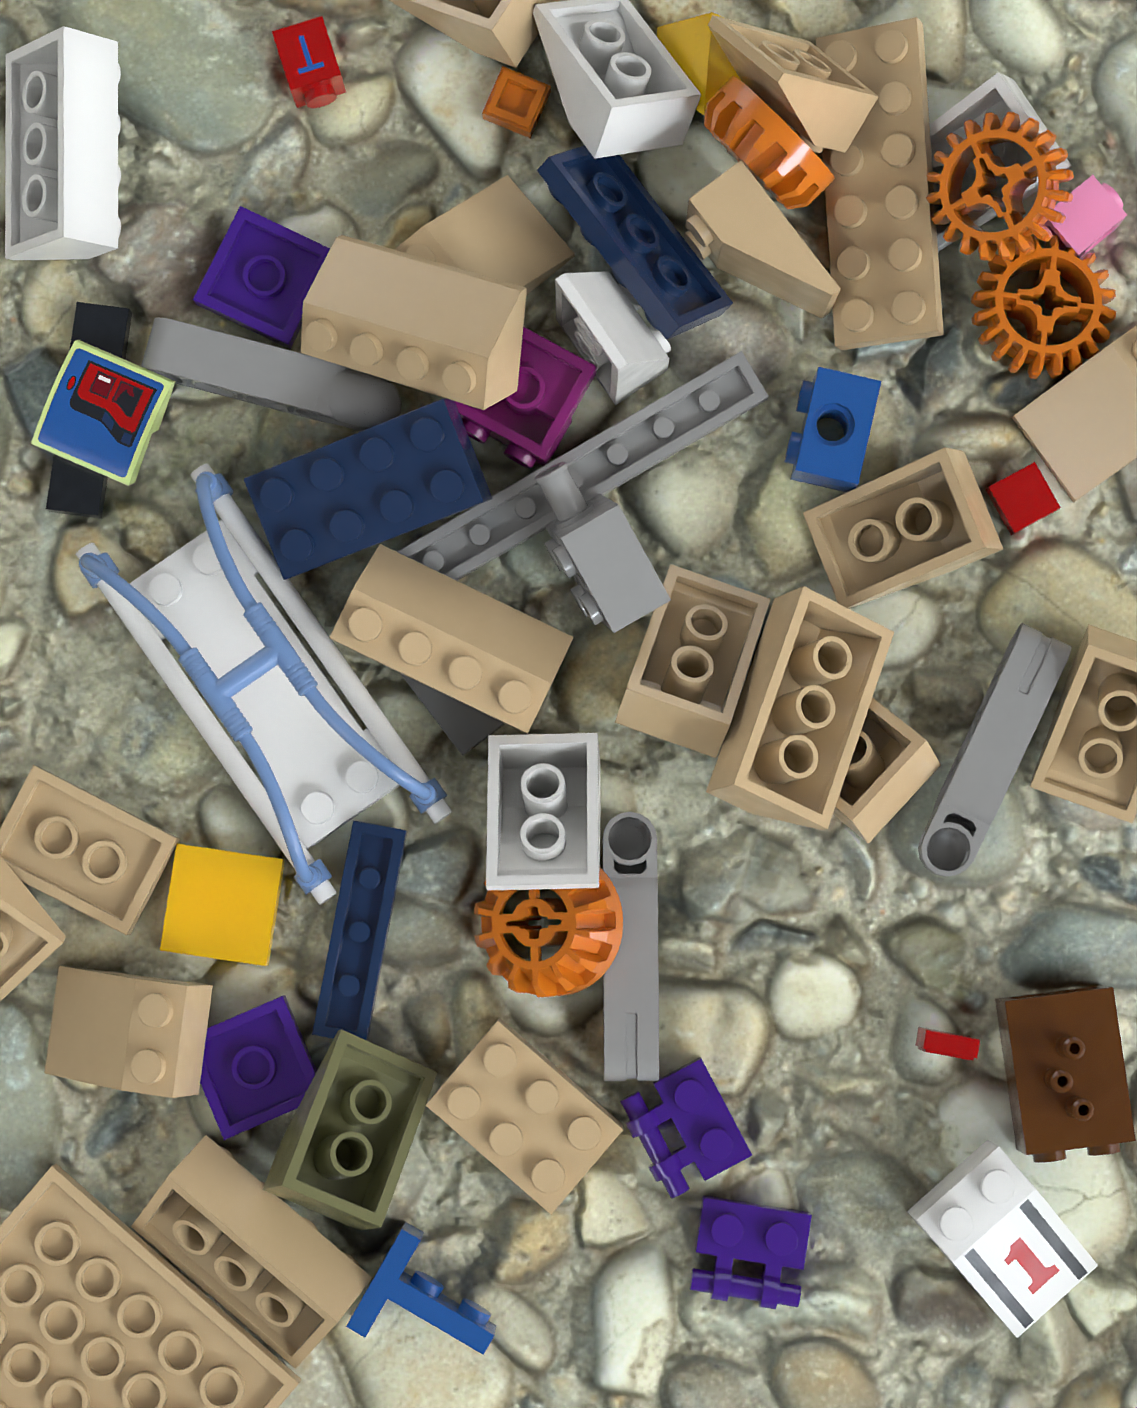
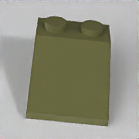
(352, 1133)

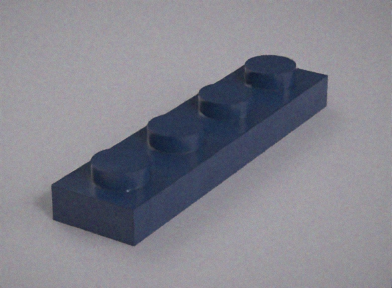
(360, 930)

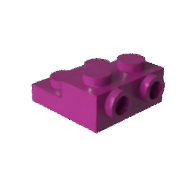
(541, 409)

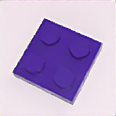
(261, 277)
(255, 1067)

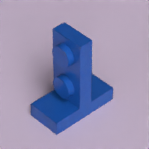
(420, 1296)

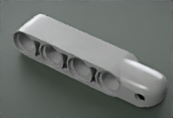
(269, 376)
(992, 751)
(633, 977)

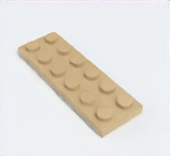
(877, 205)

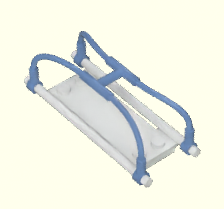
(263, 683)

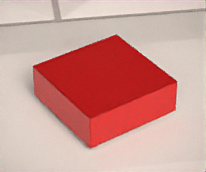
(1023, 498)
(947, 1044)

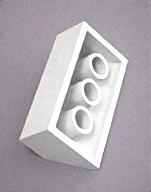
(62, 147)

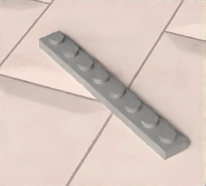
(595, 467)

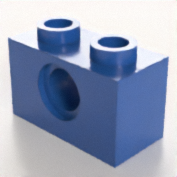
(850, 402)

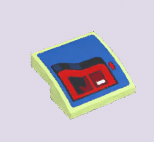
(103, 412)

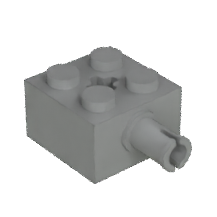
(600, 552)

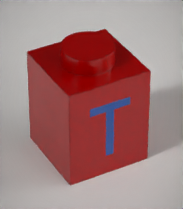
(309, 63)

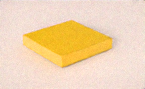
(222, 905)

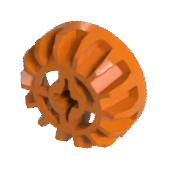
(766, 145)
(588, 935)

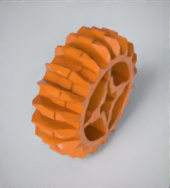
(1019, 176)
(1086, 308)

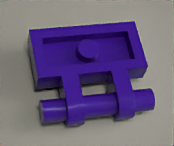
(701, 1119)
(750, 1234)

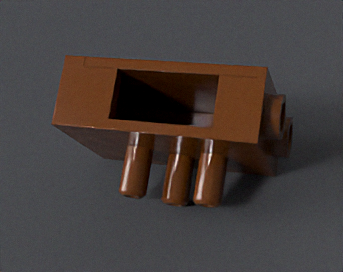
(1065, 1072)

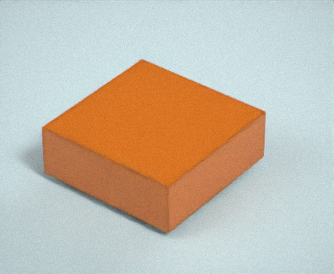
(516, 102)

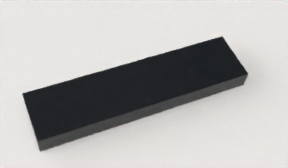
(73, 486)

